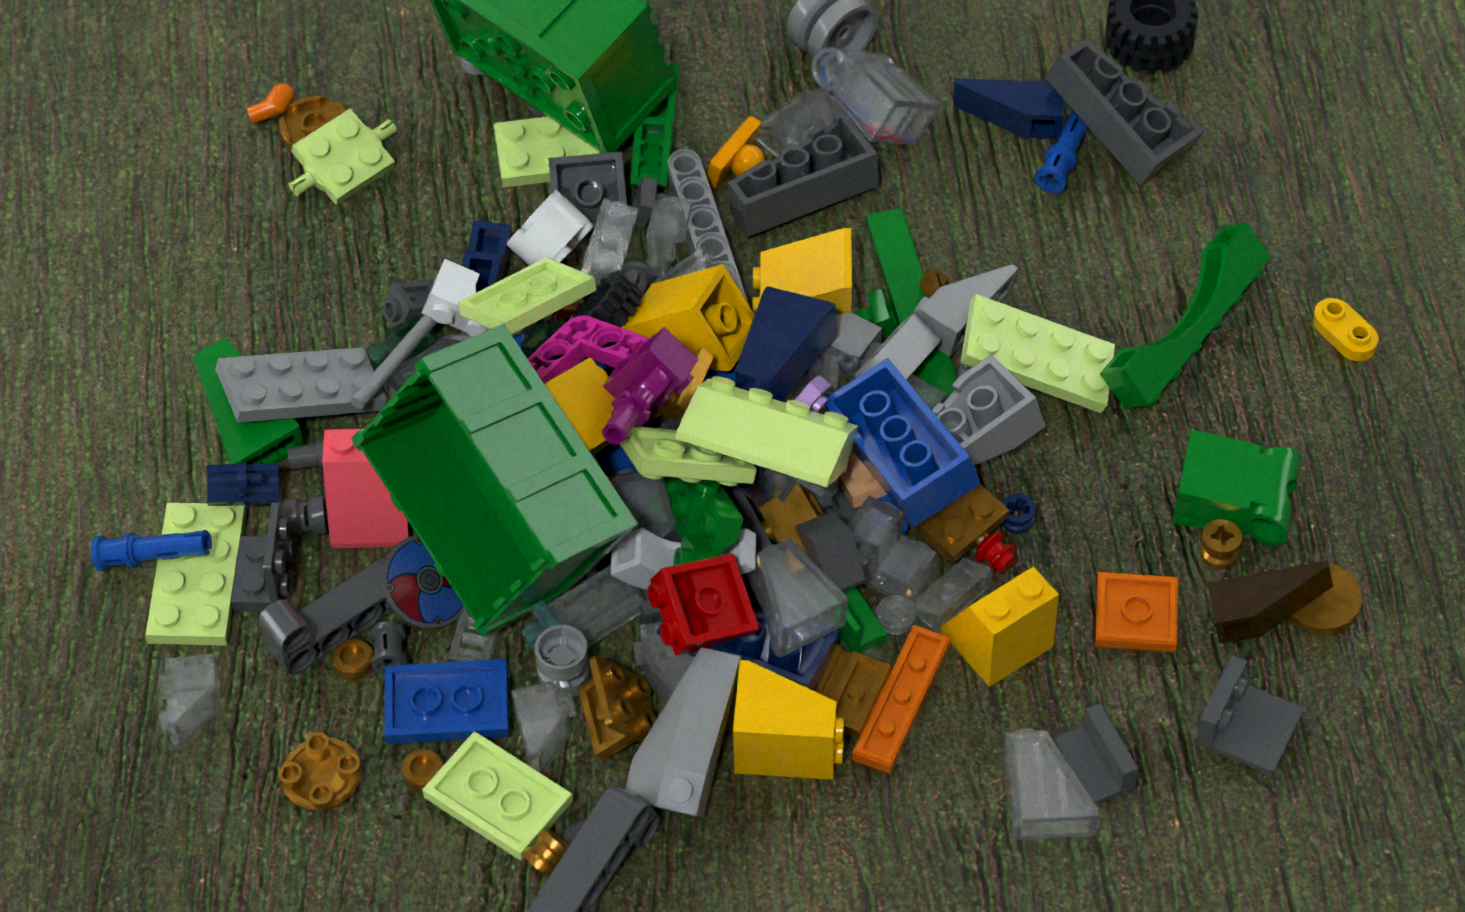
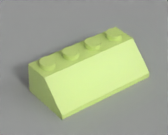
(768, 431)

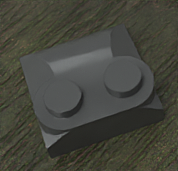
(588, 180)

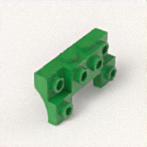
(703, 519)

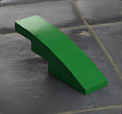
(655, 139)

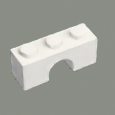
(449, 287)

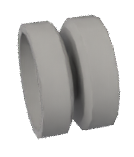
(831, 24)

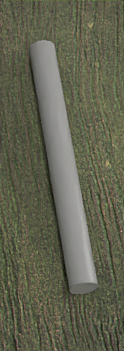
(392, 362)

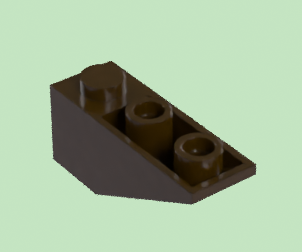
(1258, 602)

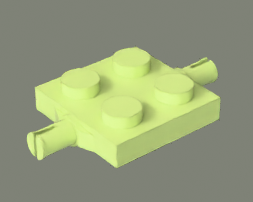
(342, 156)

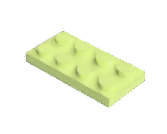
(1038, 352)
(195, 592)

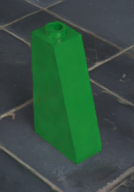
(244, 441)

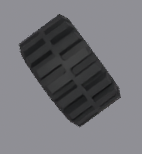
(1152, 46)

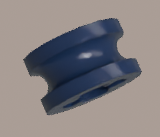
(1025, 519)

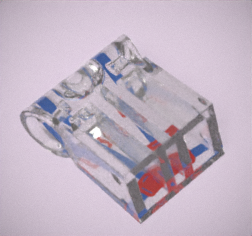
(875, 94)

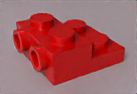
(702, 604)

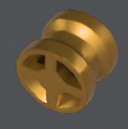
(1213, 551)
(546, 851)

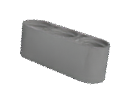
(904, 347)

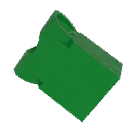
(1237, 484)

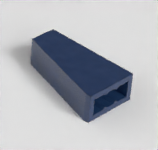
(784, 341)

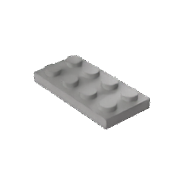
(296, 384)

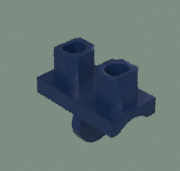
(242, 484)

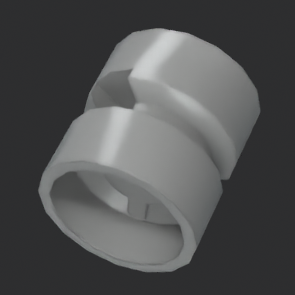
(563, 655)

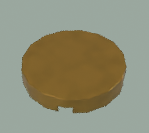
(307, 116)
(1332, 610)

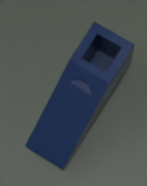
(1017, 106)

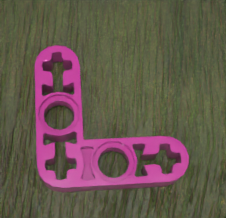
(580, 339)

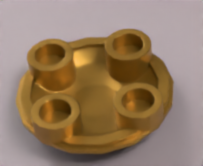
(320, 772)

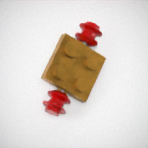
(968, 524)

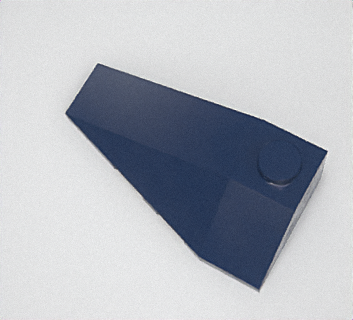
(800, 666)

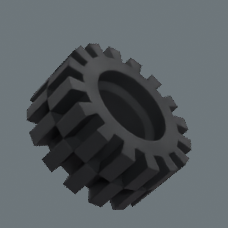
(612, 300)

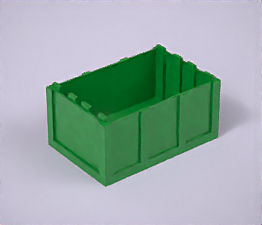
(573, 60)
(494, 479)

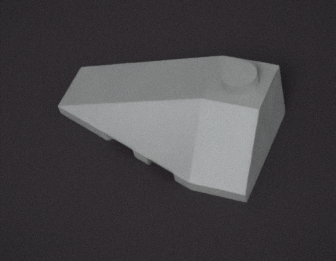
(989, 411)
(683, 746)

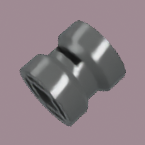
(298, 518)

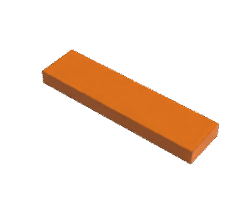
(901, 699)

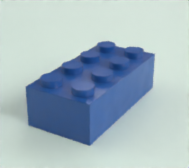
(904, 443)

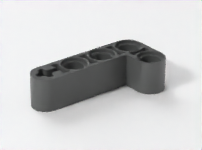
(315, 631)
(597, 852)

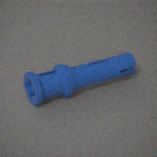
(1061, 156)
(134, 549)

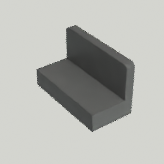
(1099, 756)

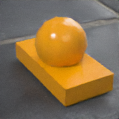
(737, 154)

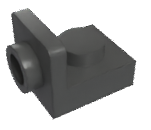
(406, 300)

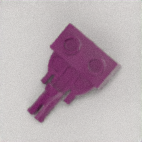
(644, 382)

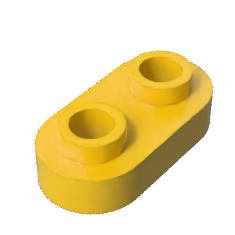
(1342, 328)

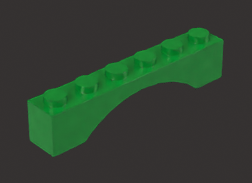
(1227, 268)

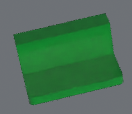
(861, 625)

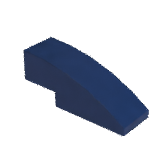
(488, 252)

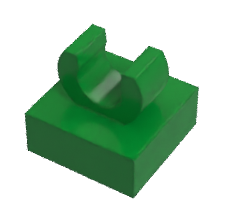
(880, 313)

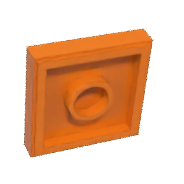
(1136, 612)

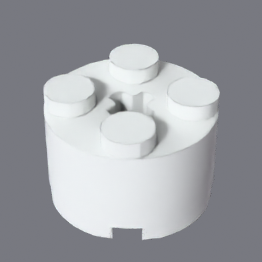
(550, 231)

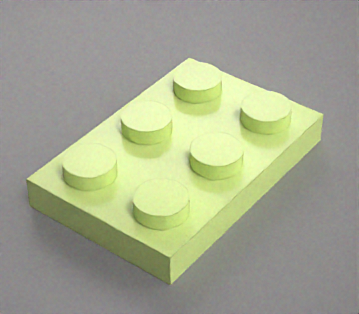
(528, 144)
(527, 296)
(659, 454)
(497, 795)

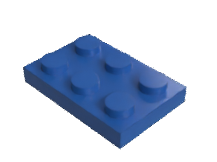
(446, 701)

